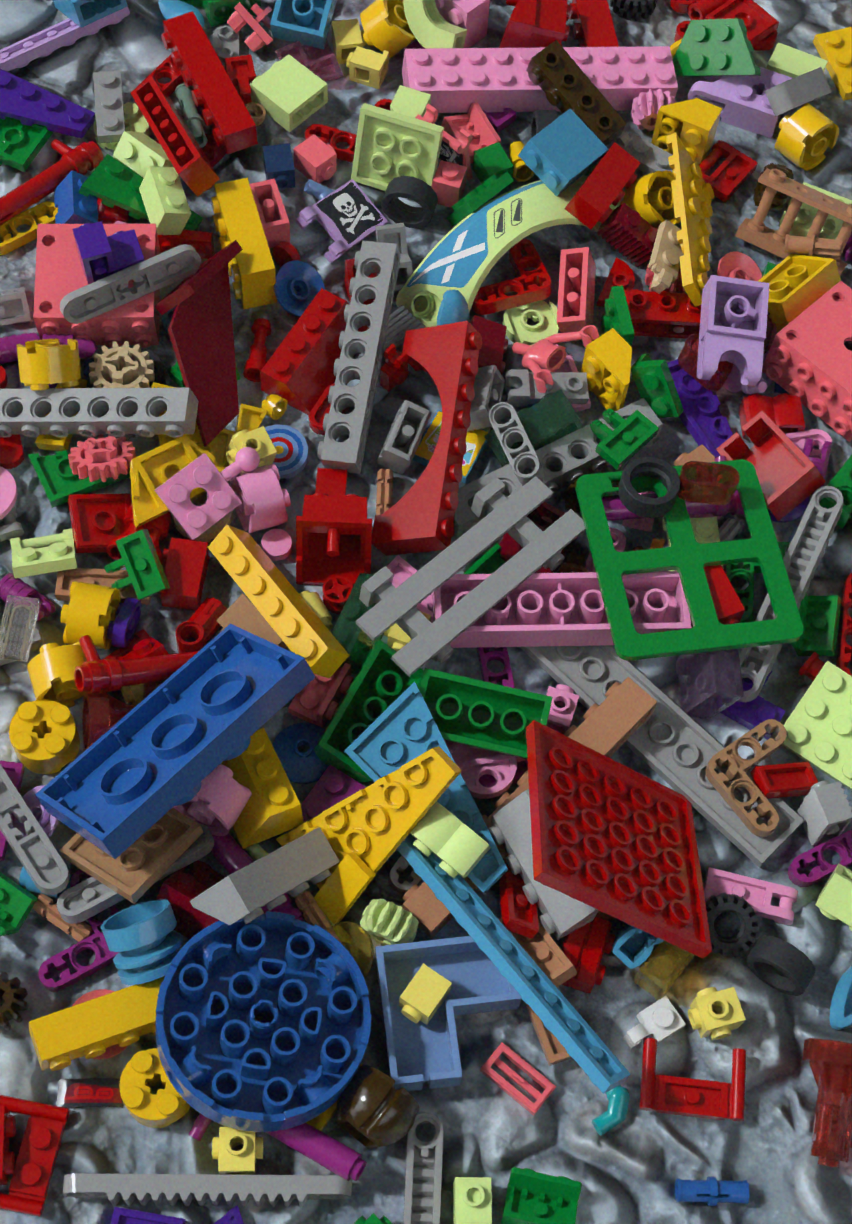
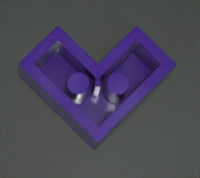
(105, 254)

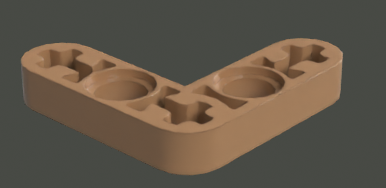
(738, 766)

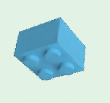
(303, 21)

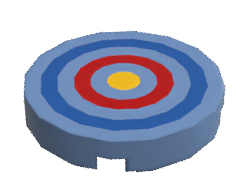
(290, 448)

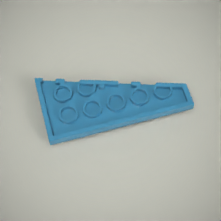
(400, 736)

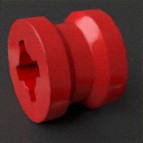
(336, 586)

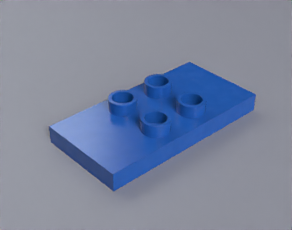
(174, 739)

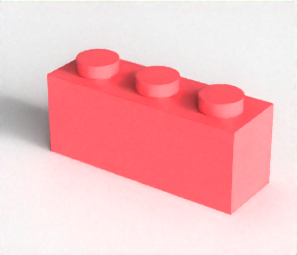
(576, 289)

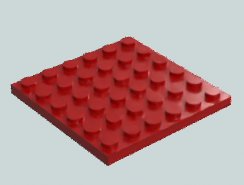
(615, 840)

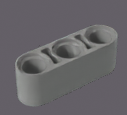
(798, 91)
(509, 434)

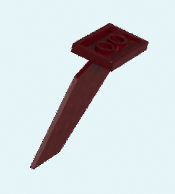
(205, 340)

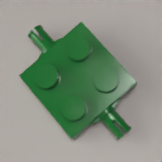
(21, 142)

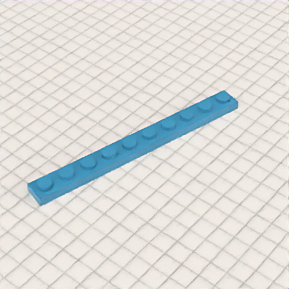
(519, 969)

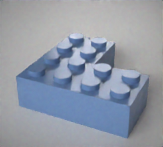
(431, 1051)

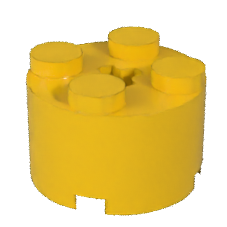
(386, 26)
(806, 136)
(652, 197)
(49, 363)
(90, 613)
(53, 673)
(58, 732)
(145, 1107)

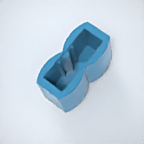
(633, 945)

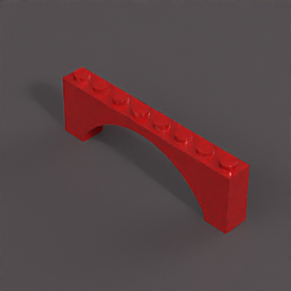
(427, 511)

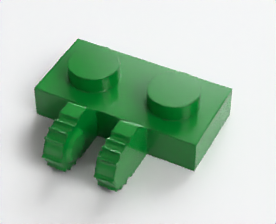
(625, 439)
(141, 564)

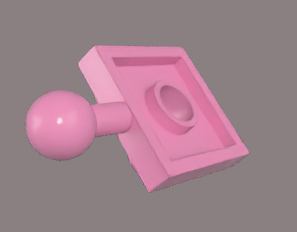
(220, 496)

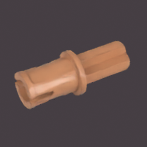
(813, 245)

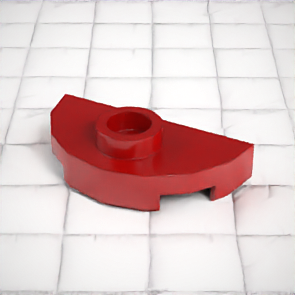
(619, 275)

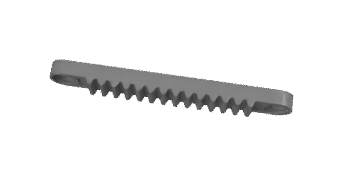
(800, 563)
(423, 1174)
(207, 1187)

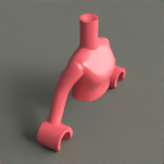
(547, 357)

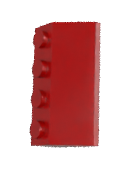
(307, 355)

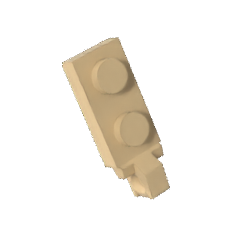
(665, 257)

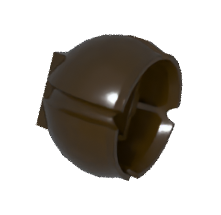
(374, 1109)

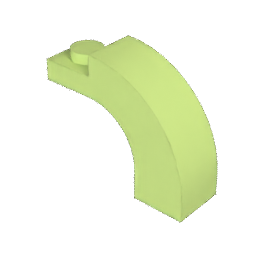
(430, 27)

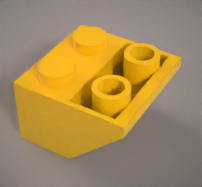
(693, 122)
(608, 369)

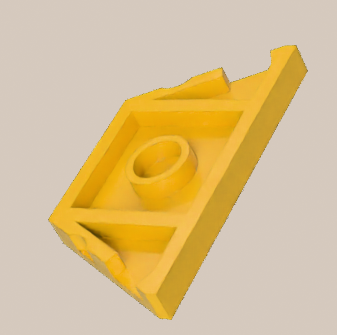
(154, 469)

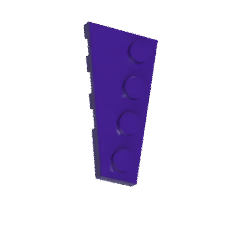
(38, 106)
(701, 410)

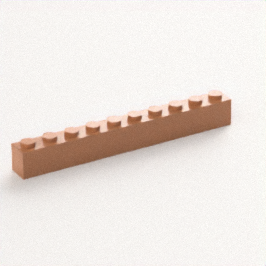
(603, 730)

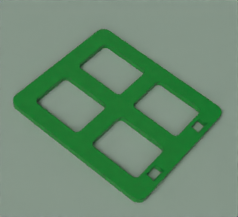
(688, 560)

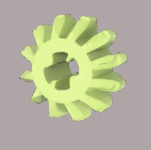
(389, 923)

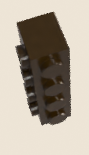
(571, 89)

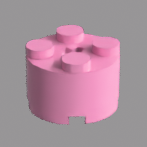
(261, 498)
(217, 802)

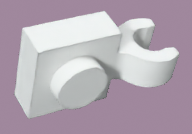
(657, 1022)

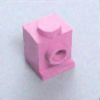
(561, 718)

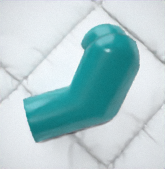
(616, 1112)

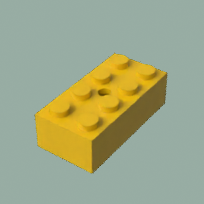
(239, 220)

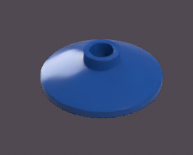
(303, 279)
(299, 766)

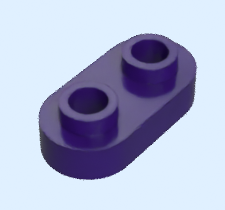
(126, 622)

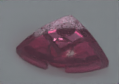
(319, 61)

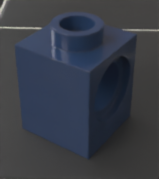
(279, 165)

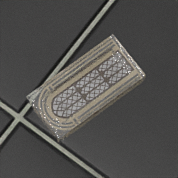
(18, 627)

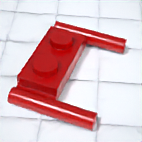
(689, 1095)
(36, 1155)

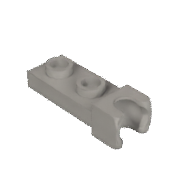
(572, 384)

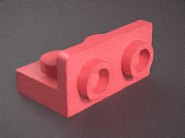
(319, 698)

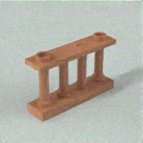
(773, 241)

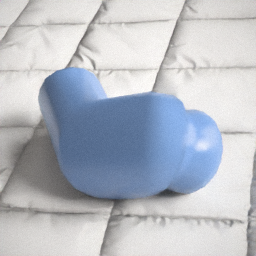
(316, 189)

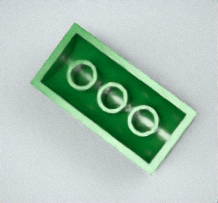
(370, 694)
(483, 712)

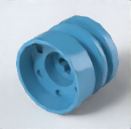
(143, 940)

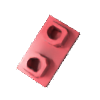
(242, 17)

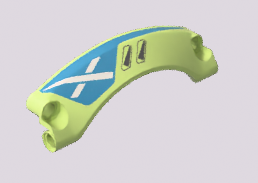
(479, 241)

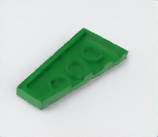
(120, 187)

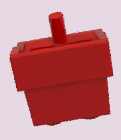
(536, 23)
(332, 538)

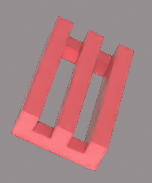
(510, 1089)

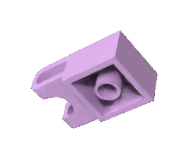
(742, 99)
(733, 327)

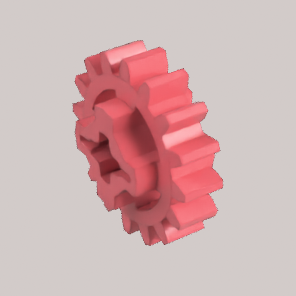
(101, 457)

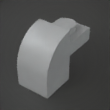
(397, 234)

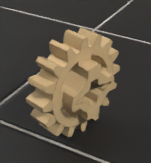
(121, 367)

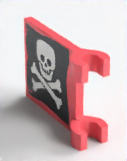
(451, 149)

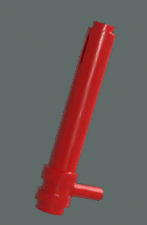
(80, 159)
(113, 674)

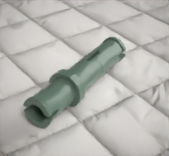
(190, 113)

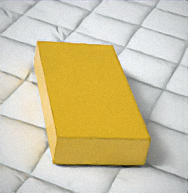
(344, 887)

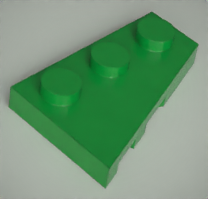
(58, 480)

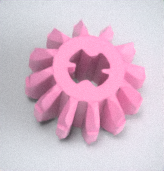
(646, 108)

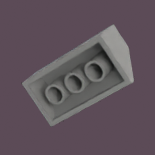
(513, 830)
(269, 879)

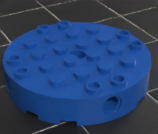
(250, 1070)

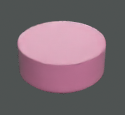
(276, 544)

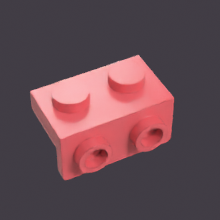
(476, 124)

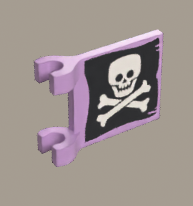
(345, 216)

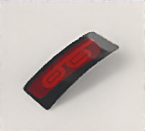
(89, 1092)

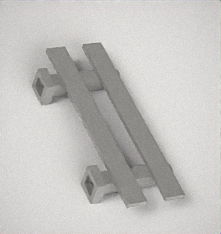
(503, 517)

